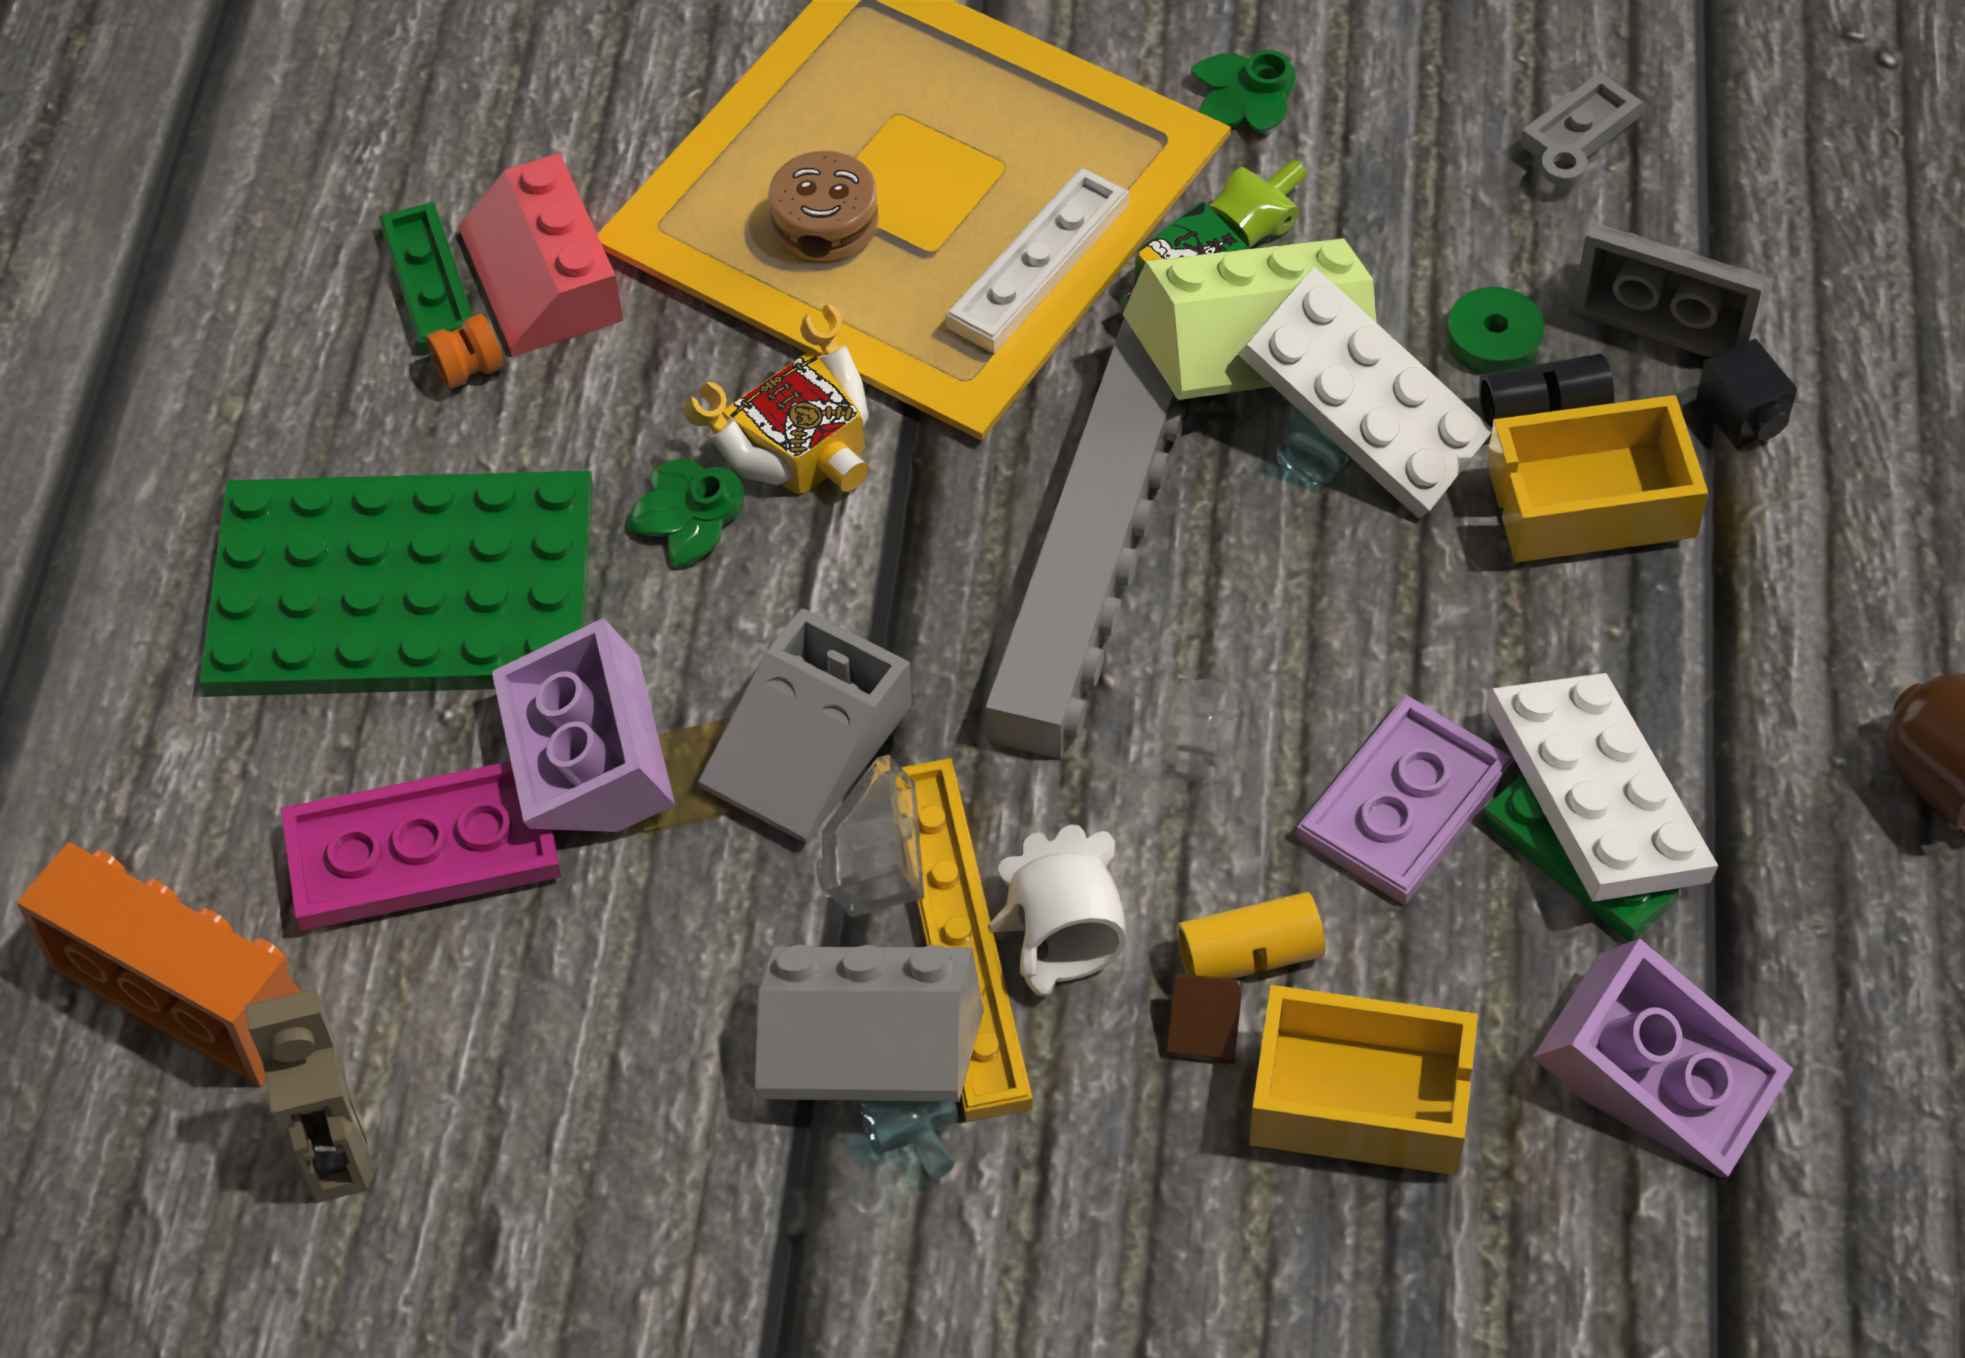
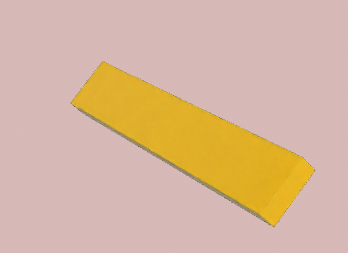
(958, 916)

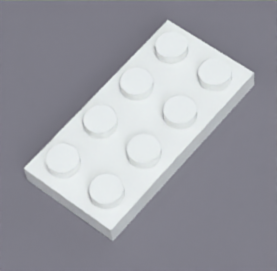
(1366, 392)
(1601, 787)

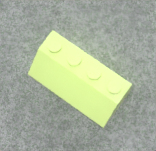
(1206, 307)

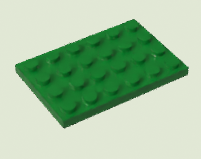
(393, 580)

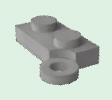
(1579, 128)

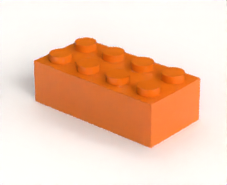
(154, 955)

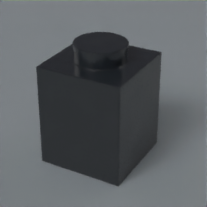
(1746, 393)

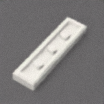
(1037, 260)

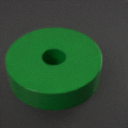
(1500, 310)

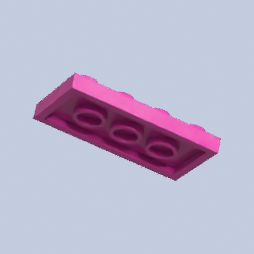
(412, 846)

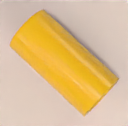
(1252, 938)

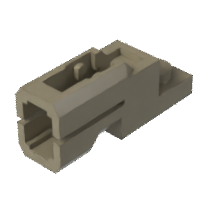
(310, 1090)

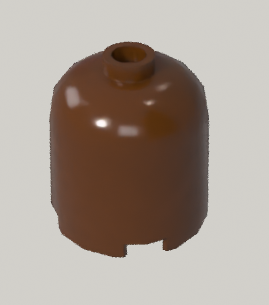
(1929, 744)

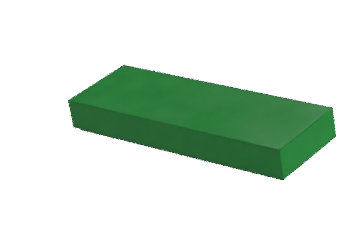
(425, 270)

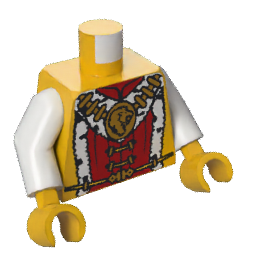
(797, 422)

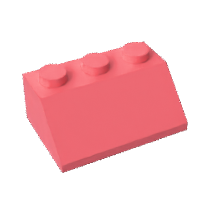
(540, 257)

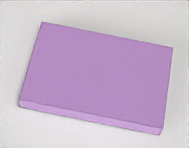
(1405, 799)

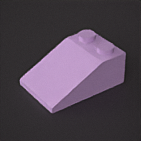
(1663, 1058)

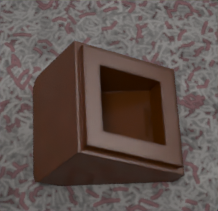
(1204, 1018)

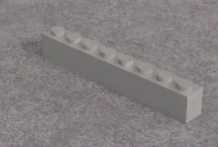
(1086, 556)

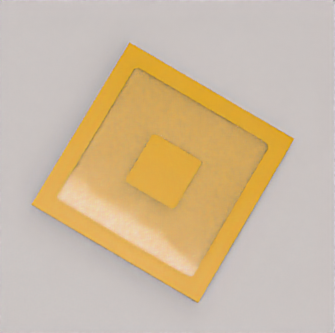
(965, 149)

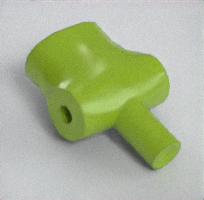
(1258, 206)

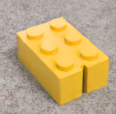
(1596, 478)
(1364, 1080)

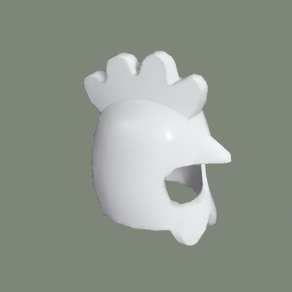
(1069, 900)

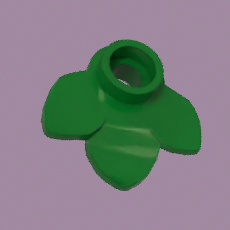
(1247, 88)
(684, 512)

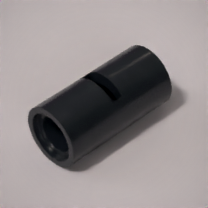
(1546, 387)

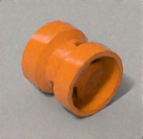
(464, 351)

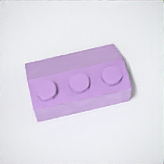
(582, 734)

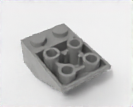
(808, 725)

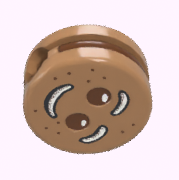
(823, 206)

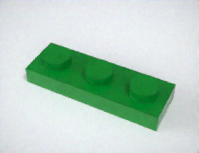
(1523, 824)

